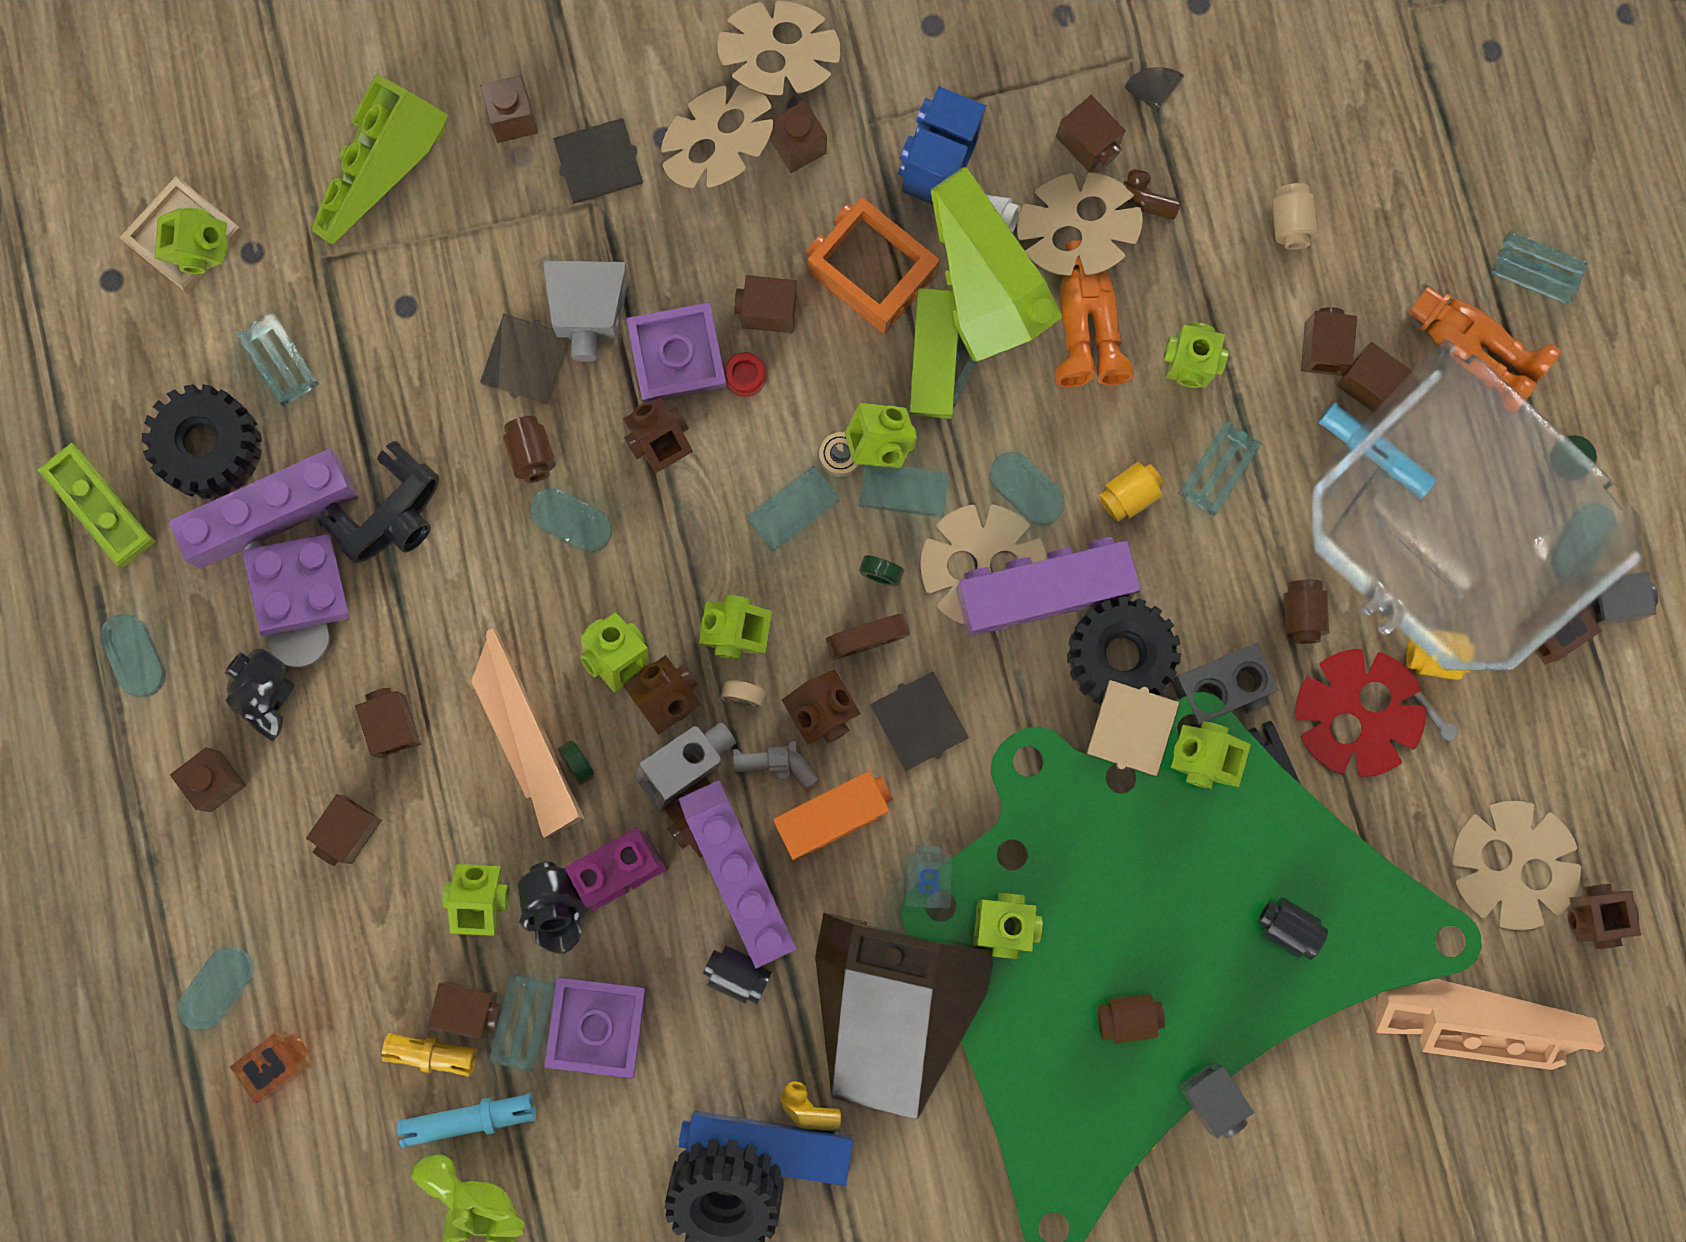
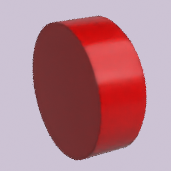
(745, 374)

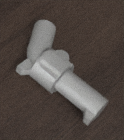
(779, 761)

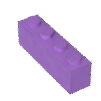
(262, 509)
(1046, 587)
(737, 874)

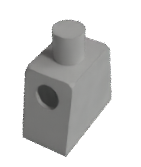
(586, 302)
(668, 773)

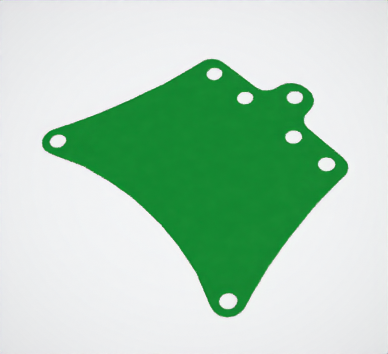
(1166, 902)

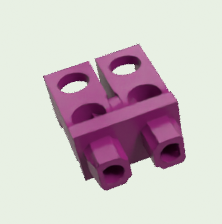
(609, 869)

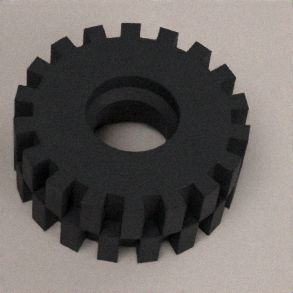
(224, 463)
(1123, 620)
(718, 1217)

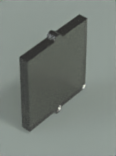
(598, 160)
(524, 359)
(919, 721)

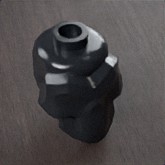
(258, 689)
(551, 907)

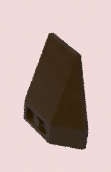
(894, 1010)

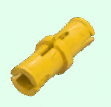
(429, 1054)

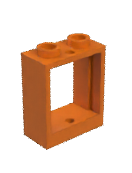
(886, 313)
(833, 815)

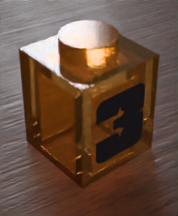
(271, 1065)

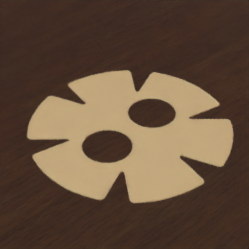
(799, 57)
(725, 161)
(1096, 248)
(966, 534)
(1488, 887)

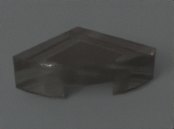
(1154, 85)

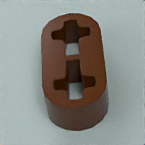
(867, 636)

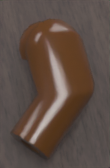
(1146, 199)

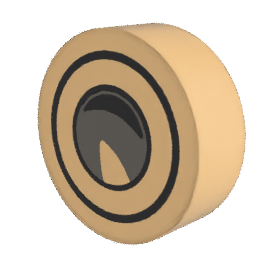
(836, 456)
(743, 694)

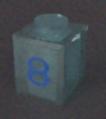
(928, 878)

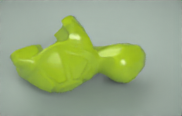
(472, 1205)

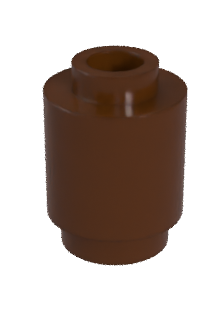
(528, 449)
(1306, 611)
(1130, 1018)

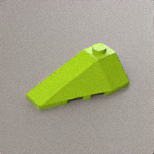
(390, 140)
(993, 280)

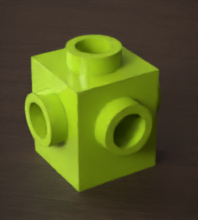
(191, 240)
(1187, 366)
(880, 435)
(735, 627)
(614, 651)
(1210, 755)
(475, 899)
(990, 922)

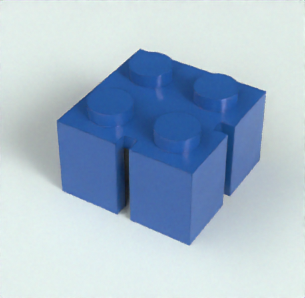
(941, 143)

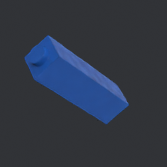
(796, 1151)

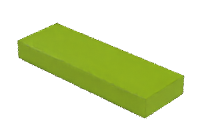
(934, 355)
(96, 505)

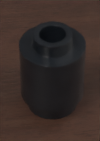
(1292, 928)
(736, 975)

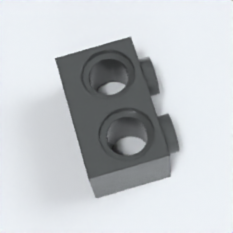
(1221, 679)

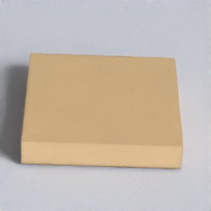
(142, 232)

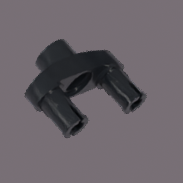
(396, 519)

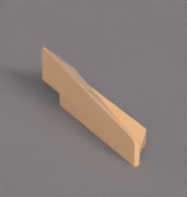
(524, 738)
(1485, 1025)

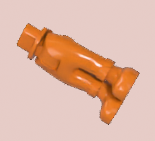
(1094, 297)
(1473, 328)

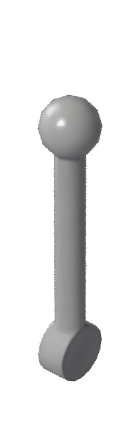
(1446, 731)

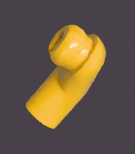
(804, 1114)

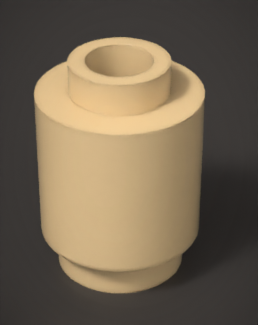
(1294, 216)

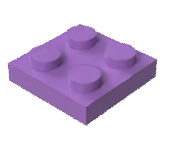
(676, 352)
(295, 584)
(595, 1027)

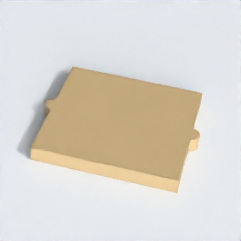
(1132, 728)

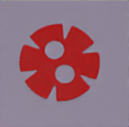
(1373, 747)

